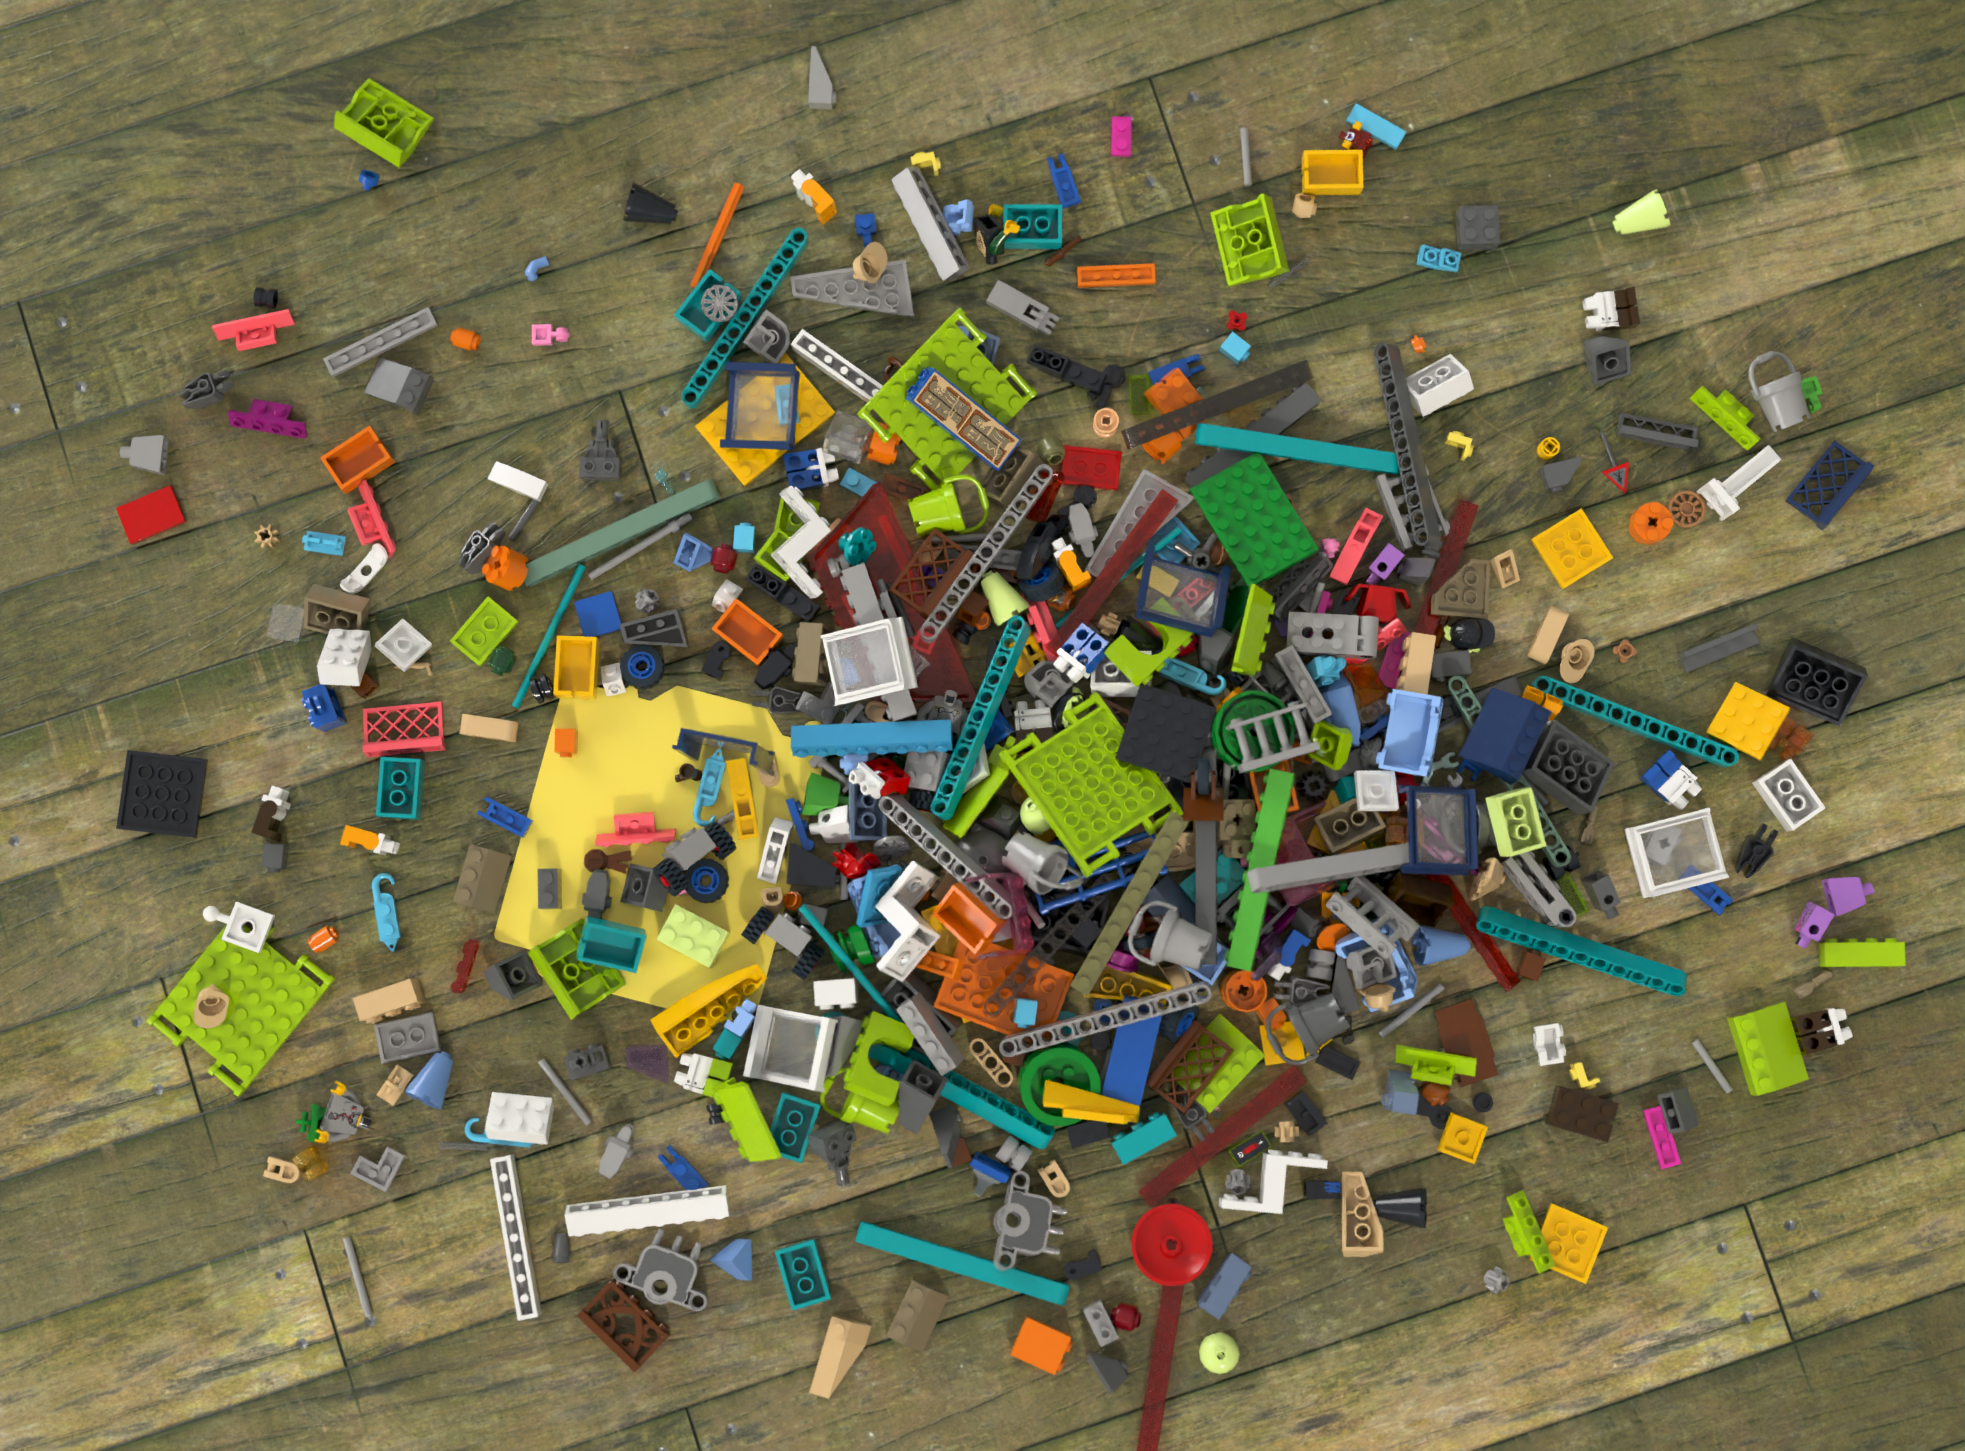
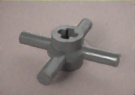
(1202, 553)

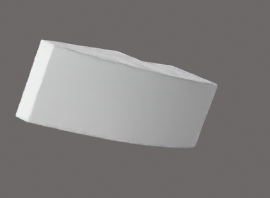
(518, 481)

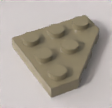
(1464, 592)

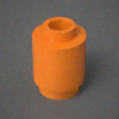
(465, 339)
(323, 939)

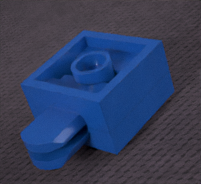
(323, 707)

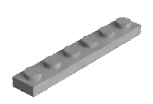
(380, 342)

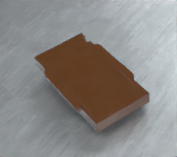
(1465, 1035)

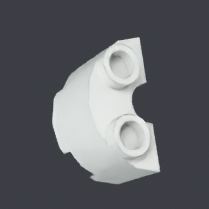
(1547, 1044)

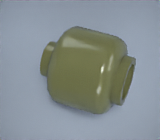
(1051, 450)

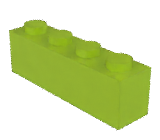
(1862, 954)

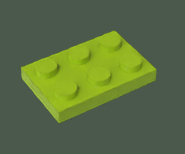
(484, 631)

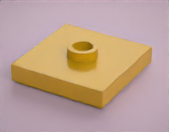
(1288, 1041)
(1462, 1138)

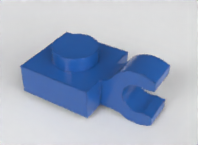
(865, 227)

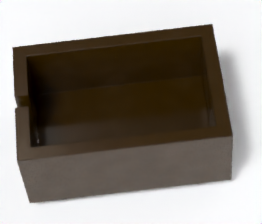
(1420, 897)
(1581, 1113)

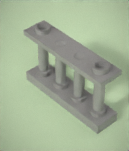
(1399, 520)
(1302, 685)
(855, 714)
(1268, 756)
(1382, 907)

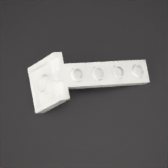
(1722, 495)

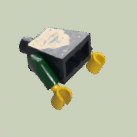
(991, 234)

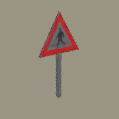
(1617, 474)

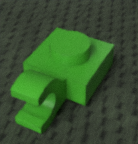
(1811, 392)

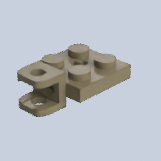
(1237, 835)

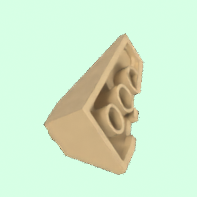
(1489, 878)
(1360, 1224)
(840, 1350)

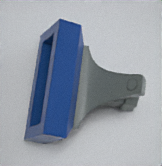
(988, 1172)

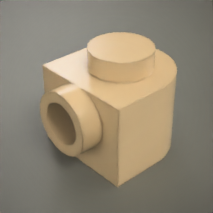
(1304, 205)
(772, 899)

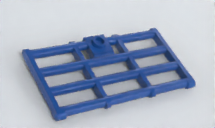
(1117, 863)

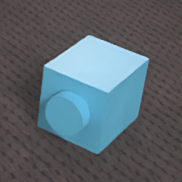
(1235, 349)
(744, 538)
(1025, 1012)

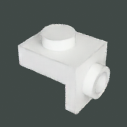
(726, 595)
(612, 679)

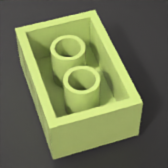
(1515, 821)
(693, 936)

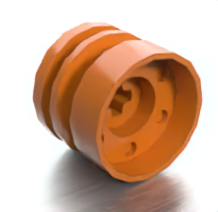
(1254, 992)

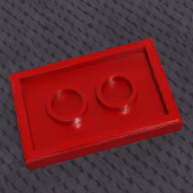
(1091, 467)
(151, 514)

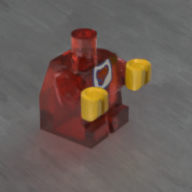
(1356, 139)

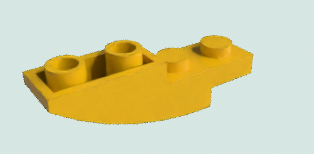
(742, 798)

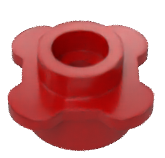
(1237, 326)

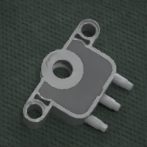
(1033, 1225)
(668, 1265)

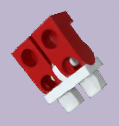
(879, 779)

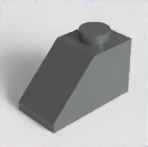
(1558, 474)

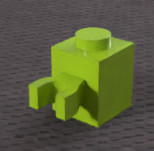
(994, 757)

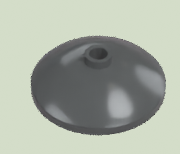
(989, 845)

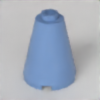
(1438, 945)
(432, 1081)

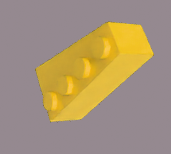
(1116, 983)

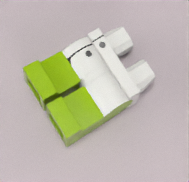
(699, 1070)

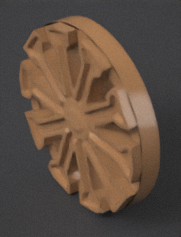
(1687, 509)

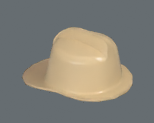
(870, 263)
(1576, 659)
(1176, 976)
(1378, 995)
(210, 1007)

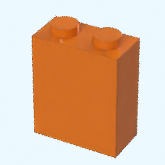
(1041, 1345)

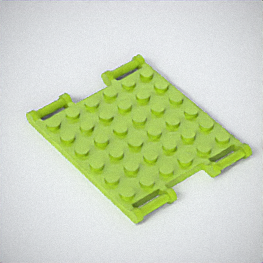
(969, 370)
(1085, 789)
(264, 1007)

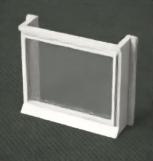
(869, 660)
(1675, 853)
(790, 1048)

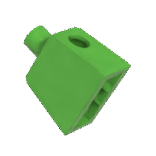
(822, 795)

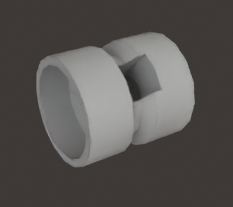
(1320, 964)
(1013, 1153)

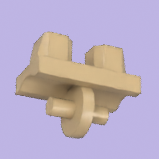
(395, 1085)

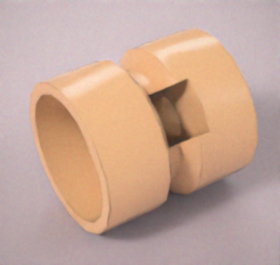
(1105, 423)

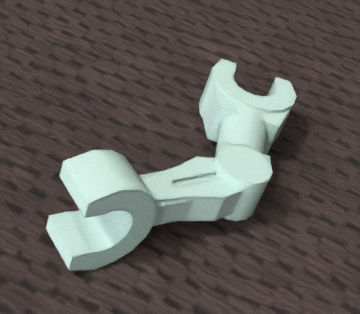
(1442, 763)

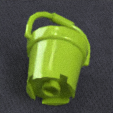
(942, 511)
(861, 1109)

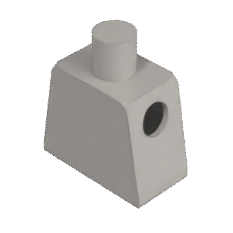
(147, 453)

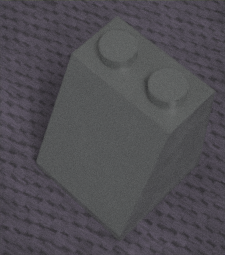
(918, 1094)

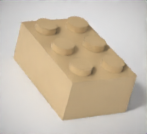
(1416, 663)
(389, 1001)

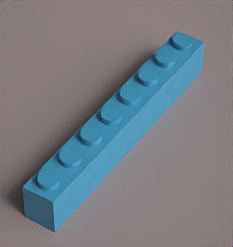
(871, 738)

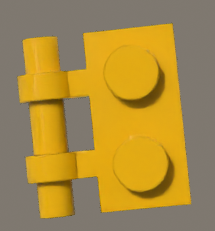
(1026, 661)

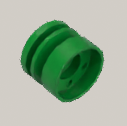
(854, 946)

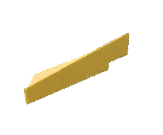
(1088, 1105)

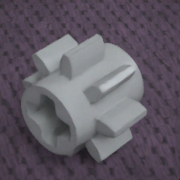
(647, 600)
(1237, 1181)
(1496, 1280)

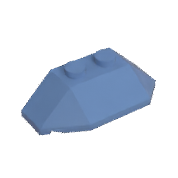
(1343, 707)

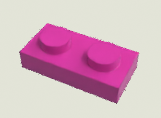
(1121, 137)

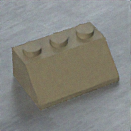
(1006, 483)
(334, 609)
(810, 655)
(1347, 827)
(482, 878)
(917, 1315)

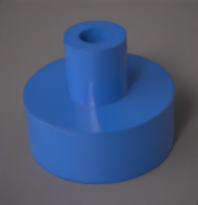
(368, 179)
(1100, 1002)

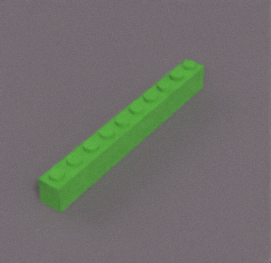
(1264, 854)

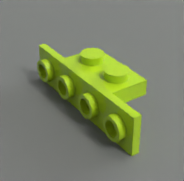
(1728, 415)
(1435, 1065)
(1526, 1233)

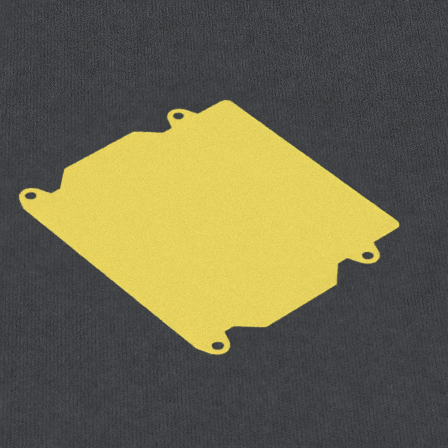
(630, 768)

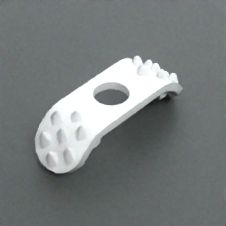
(356, 581)

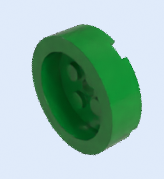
(1247, 706)
(1051, 1062)

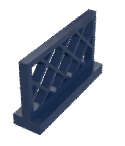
(1842, 496)

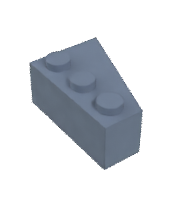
(1400, 1093)
(1224, 1285)

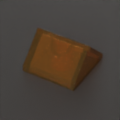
(1365, 683)

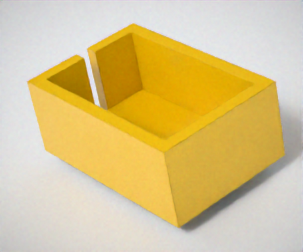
(1332, 172)
(576, 667)

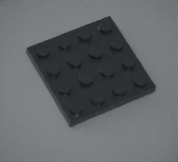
(1165, 733)
(162, 794)

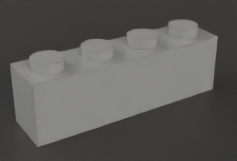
(930, 1033)

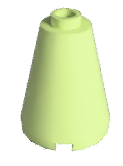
(1642, 215)
(1002, 597)

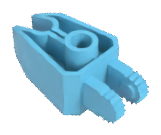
(1325, 669)

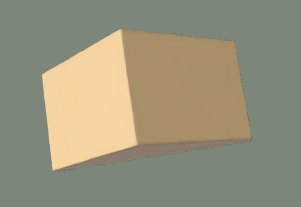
(1505, 569)

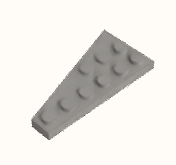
(838, 287)
(1133, 508)

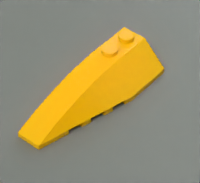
(699, 1012)

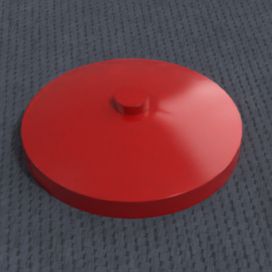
(1171, 1244)

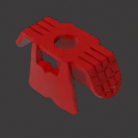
(1379, 601)

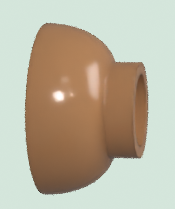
(1218, 554)

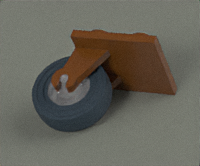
(1203, 803)
(1145, 935)

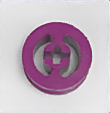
(1123, 960)

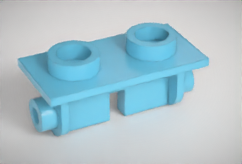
(324, 543)

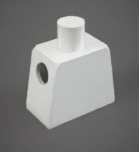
(833, 825)

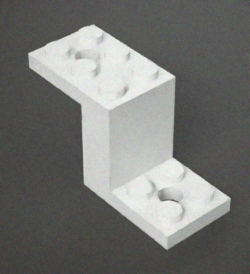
(801, 541)
(899, 910)
(1272, 1182)

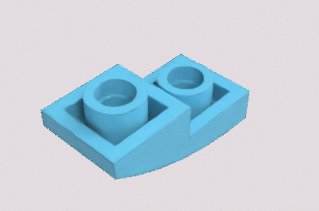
(1438, 259)

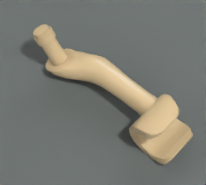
(421, 665)

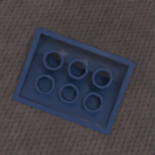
(1505, 735)

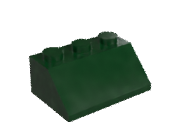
(1235, 606)

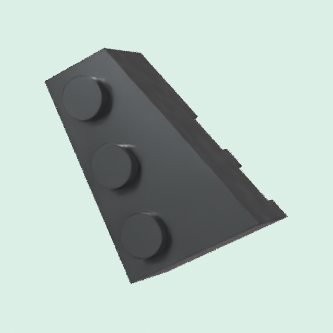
(656, 629)

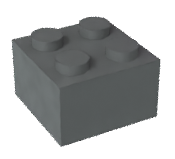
(1477, 227)

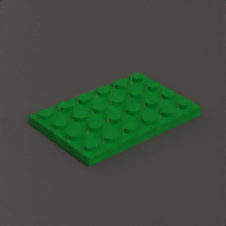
(1254, 520)

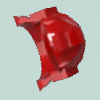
(853, 862)

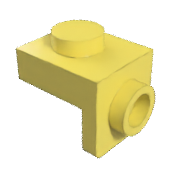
(924, 159)
(1459, 440)
(1578, 1074)

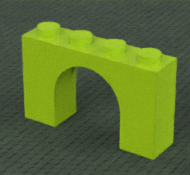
(1140, 666)
(862, 1077)

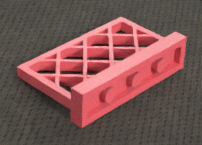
(400, 745)

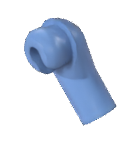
(533, 267)

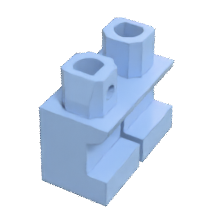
(743, 1020)

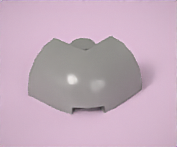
(768, 337)
(1048, 682)
(1370, 967)

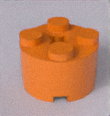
(1164, 447)
(883, 452)
(1658, 515)
(505, 568)

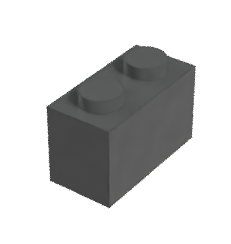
(1450, 665)
(549, 889)
(1678, 1110)

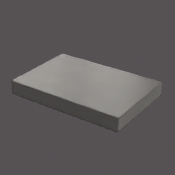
(407, 1037)

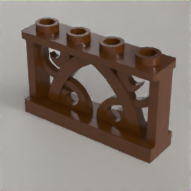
(595, 1324)

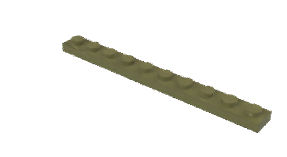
(1129, 903)

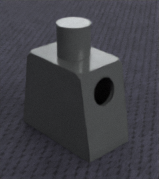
(1602, 893)

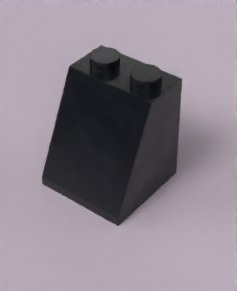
(810, 870)

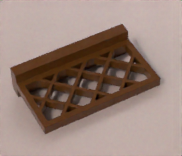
(947, 578)
(1179, 1053)

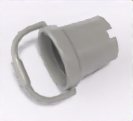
(1781, 399)
(1039, 863)
(1175, 940)

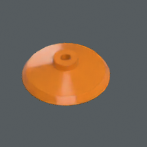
(1329, 936)

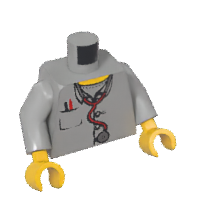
(342, 1116)

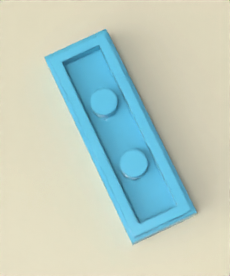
(1377, 126)

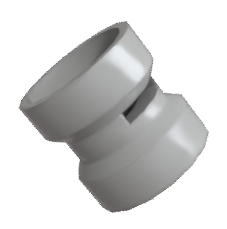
(835, 567)

